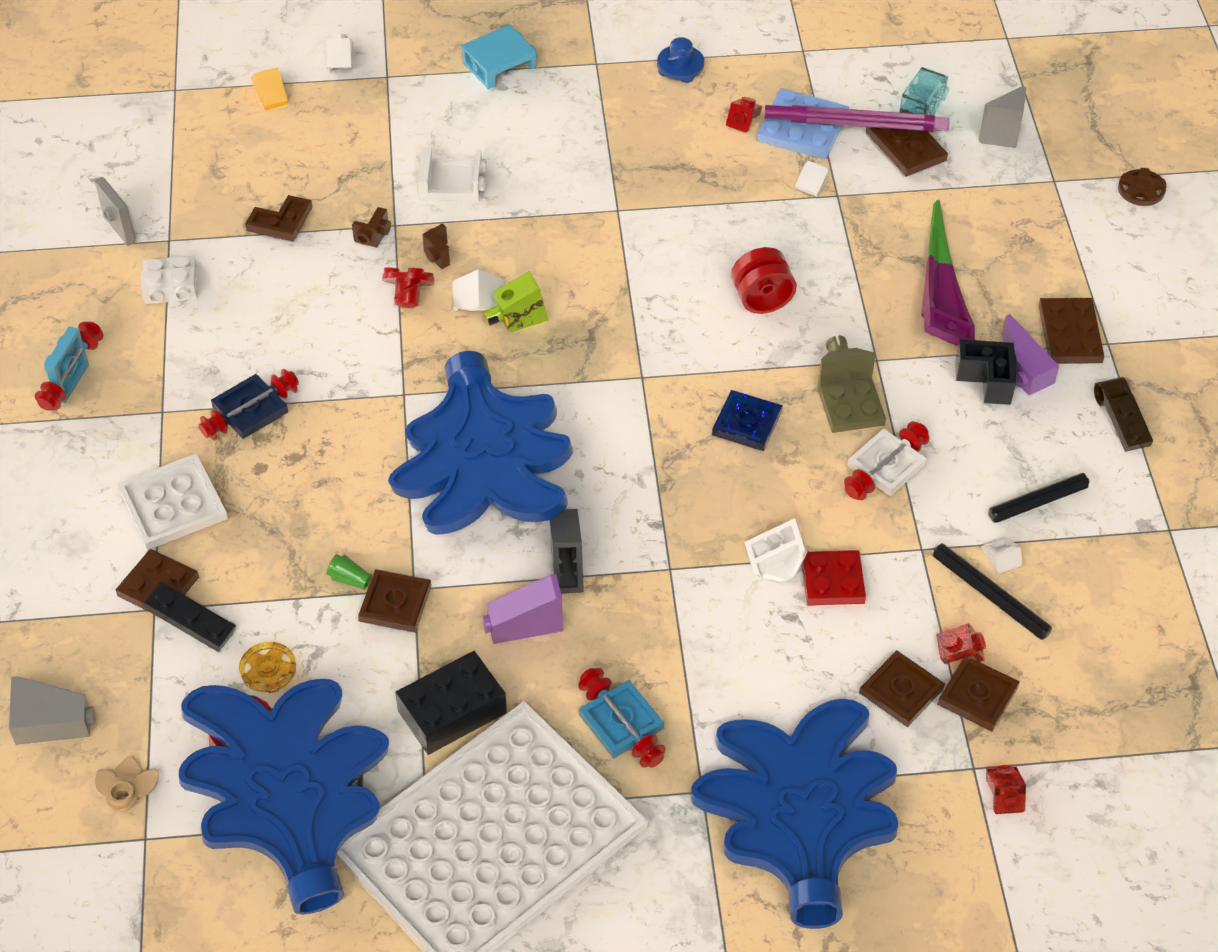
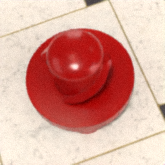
(407, 284)

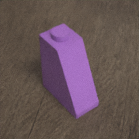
(526, 612)

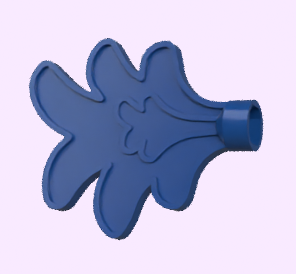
(483, 452)
(281, 784)
(801, 803)

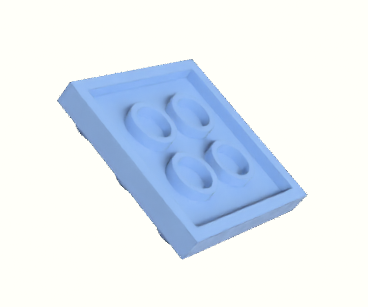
(800, 137)

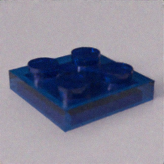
(747, 420)

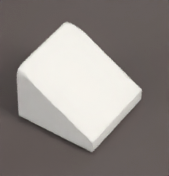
(812, 178)
(1003, 554)

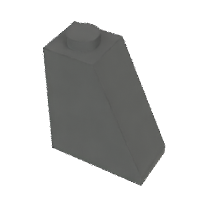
(567, 551)

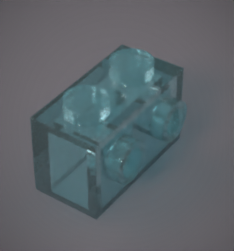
(925, 92)

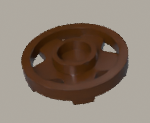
(1142, 184)

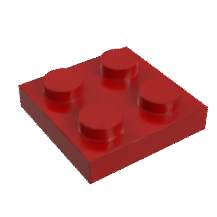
(833, 578)

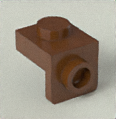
(373, 232)
(435, 246)

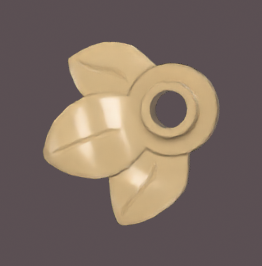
(125, 781)

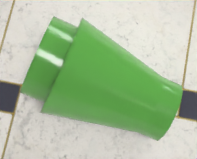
(346, 571)

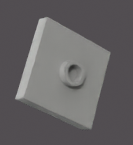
(115, 211)

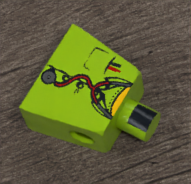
(518, 304)

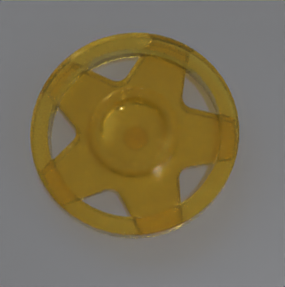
(267, 667)

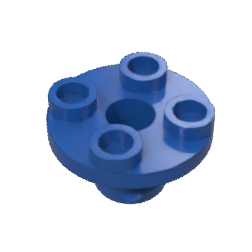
(680, 60)

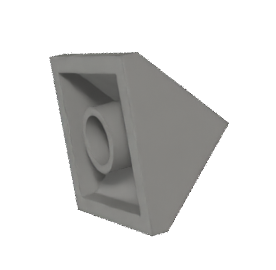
(1003, 119)

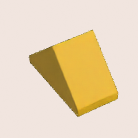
(270, 88)

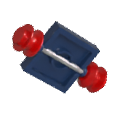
(249, 405)

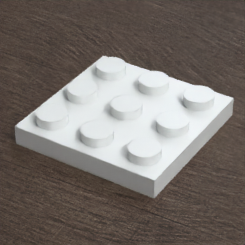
(172, 501)

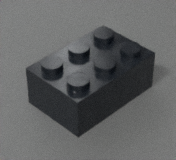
(451, 702)

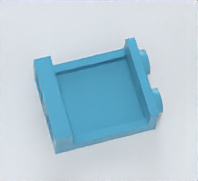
(497, 53)

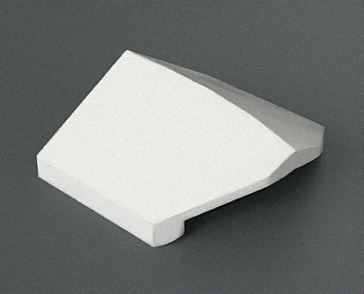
(476, 291)
(777, 552)

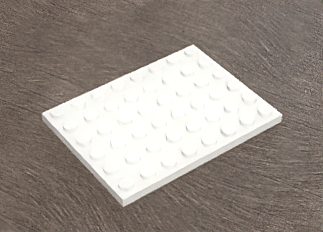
(490, 837)

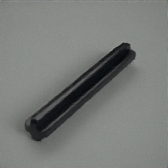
(1038, 497)

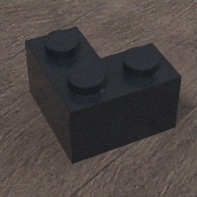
(988, 363)

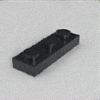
(189, 616)

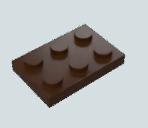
(908, 149)
(1071, 330)

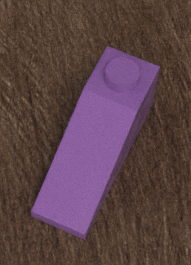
(1032, 363)

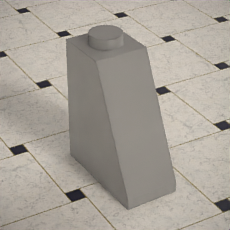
(47, 713)

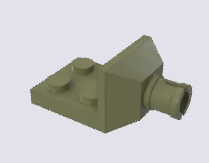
(848, 388)

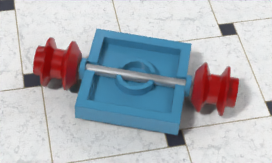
(621, 718)

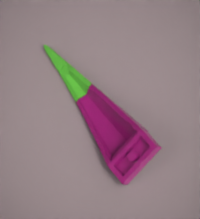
(943, 302)

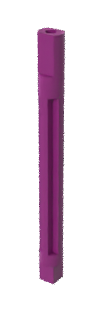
(857, 118)

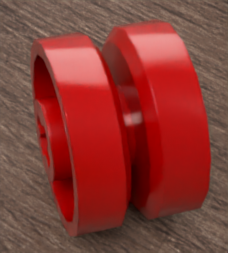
(763, 280)

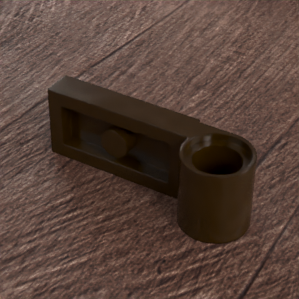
(1123, 412)

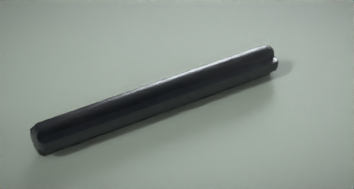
(992, 591)

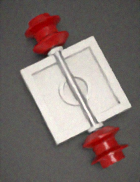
(887, 461)

